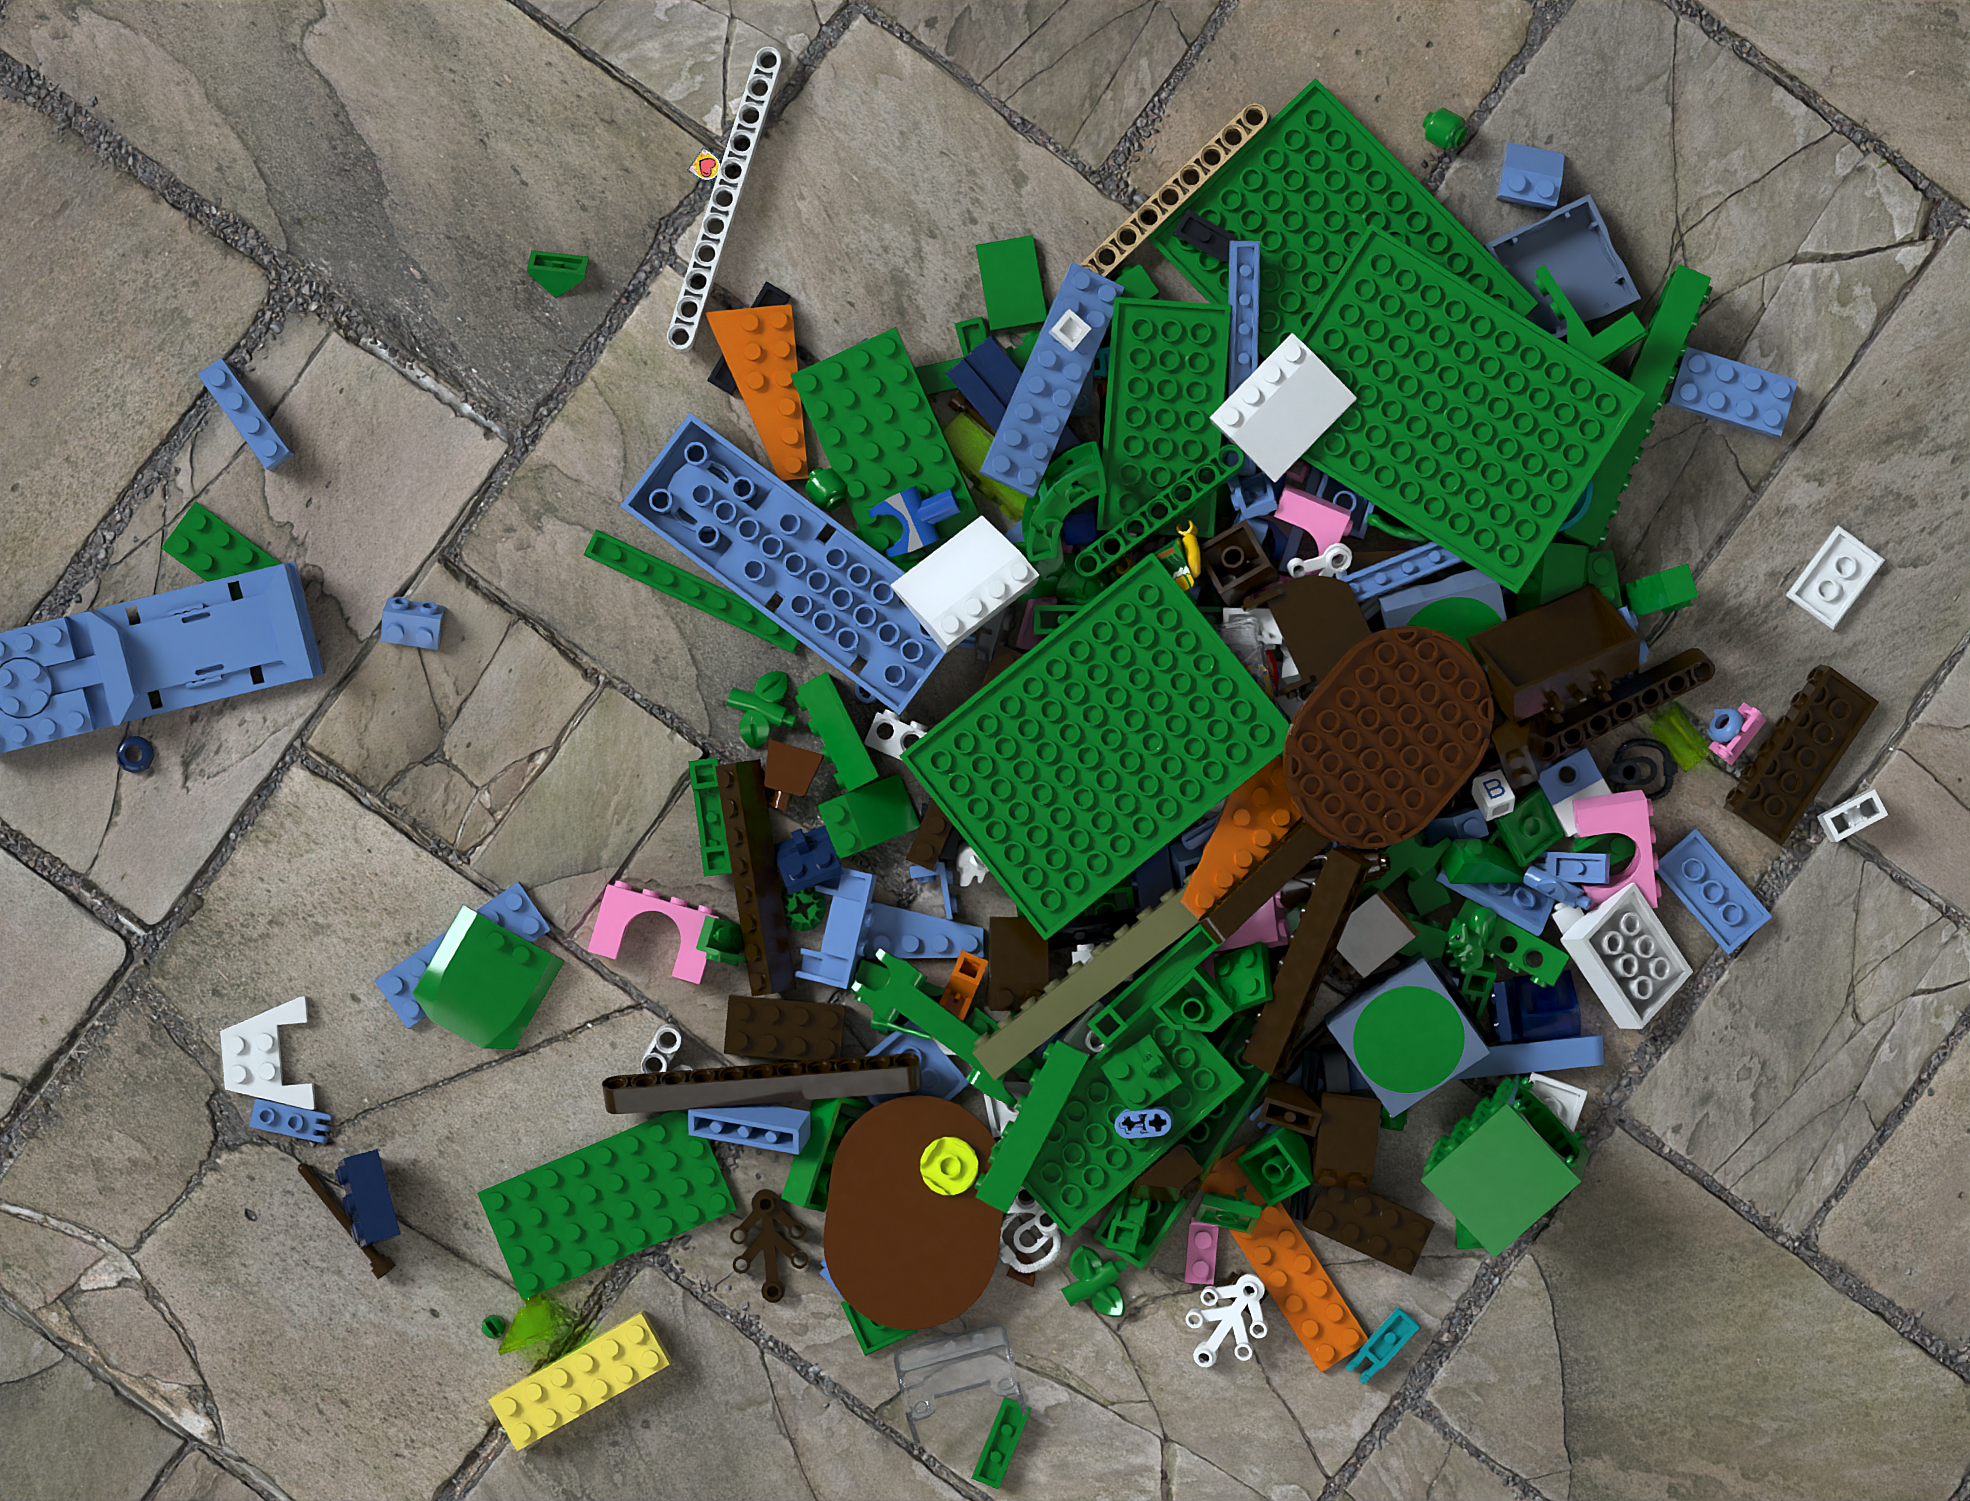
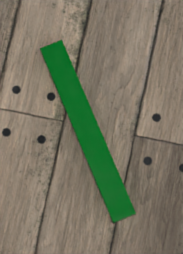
(687, 589)

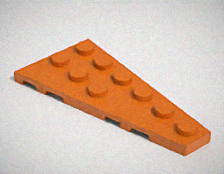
(761, 359)
(1244, 832)

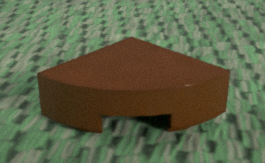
(1026, 1278)

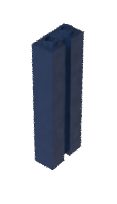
(989, 381)

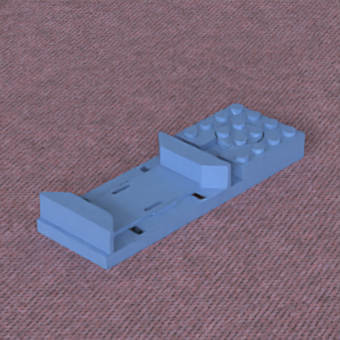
(765, 542)
(189, 646)

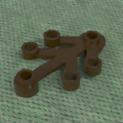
(768, 1240)

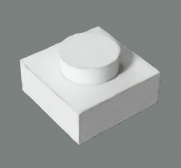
(1070, 330)

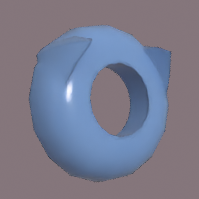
(1730, 730)

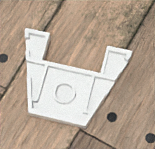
(254, 1056)

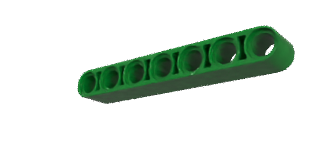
(1166, 498)

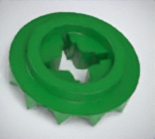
(815, 912)

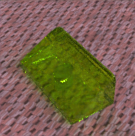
(1681, 738)

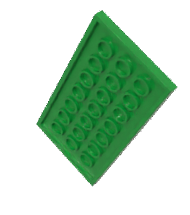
(1159, 406)
(882, 437)
(1086, 1158)
(605, 1202)

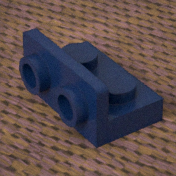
(1503, 1011)

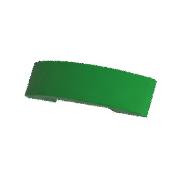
(709, 817)
(1129, 1220)

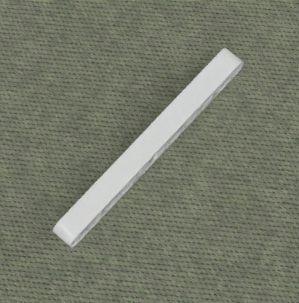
(725, 185)

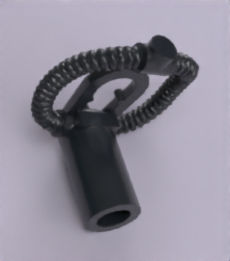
(1627, 772)

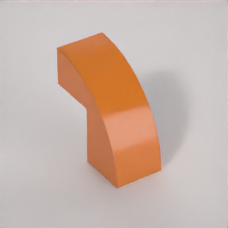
(963, 984)

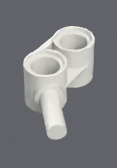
(661, 1051)

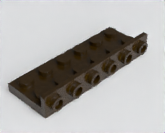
(1800, 753)

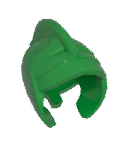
(1076, 589)

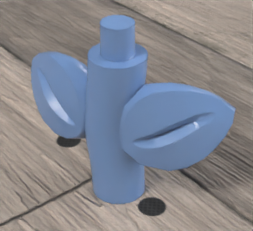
(1564, 892)

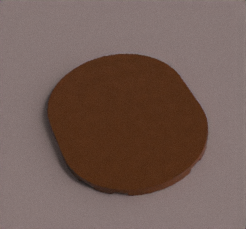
(1388, 737)
(891, 1239)

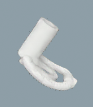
(1047, 1228)

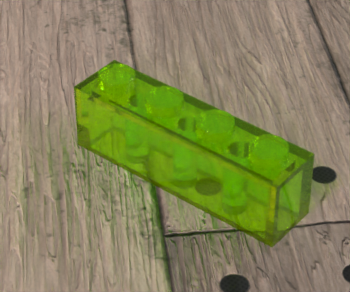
(971, 448)

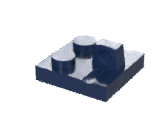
(807, 859)

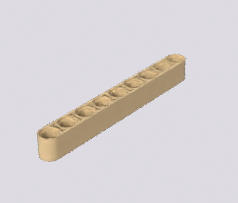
(1179, 187)

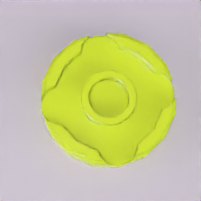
(949, 1166)

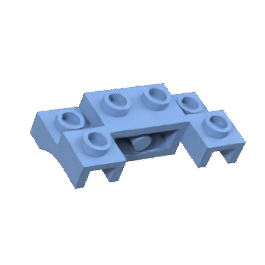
(845, 930)

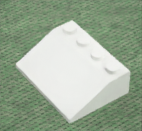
(1283, 408)
(965, 583)
(1627, 957)

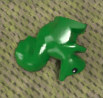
(1470, 943)

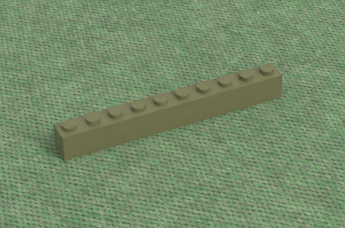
(1085, 983)

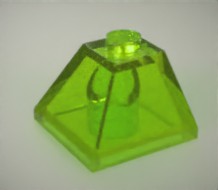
(530, 1325)

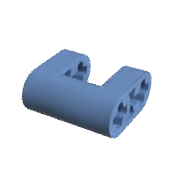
(1152, 1128)

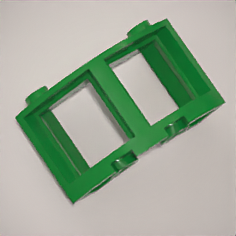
(1058, 496)

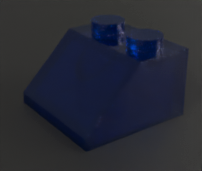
(1548, 1011)

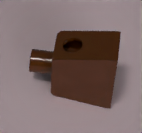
(789, 772)

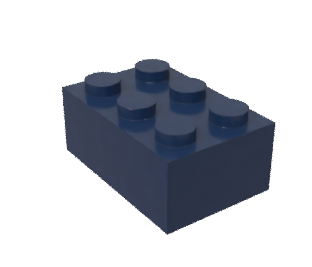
(367, 1198)

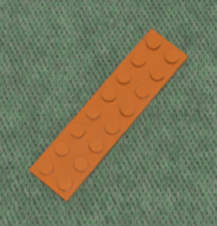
(1291, 1272)

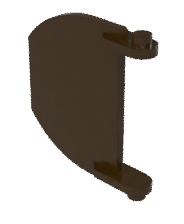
(1316, 622)

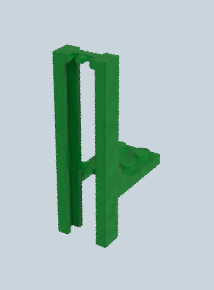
(1600, 347)

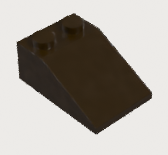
(1015, 963)

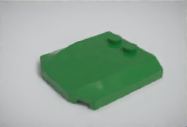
(485, 981)

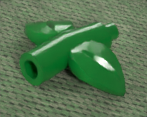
(761, 708)
(1096, 1282)

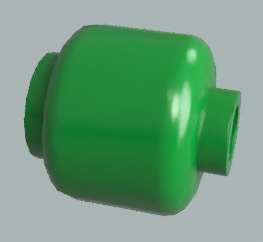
(1444, 129)
(826, 489)

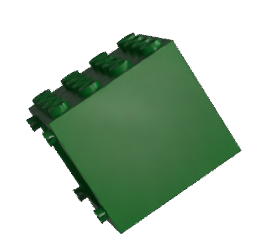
(1505, 1164)

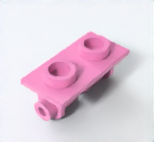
(1752, 722)

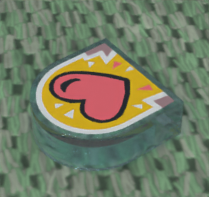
(705, 166)

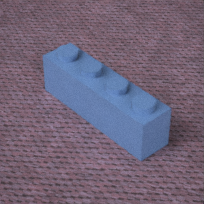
(245, 414)
(753, 1125)

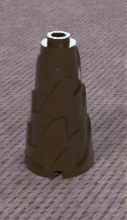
(1298, 888)

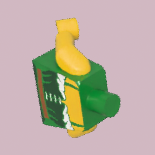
(1179, 558)

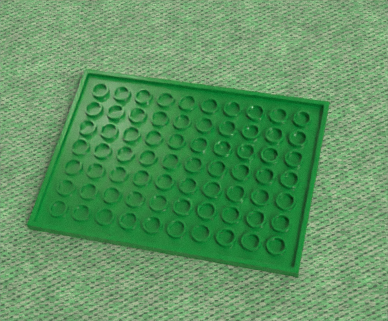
(1308, 197)
(1460, 408)
(1098, 746)

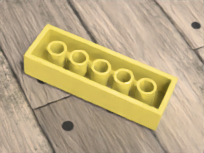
(580, 1380)

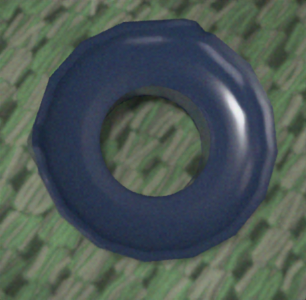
(146, 759)

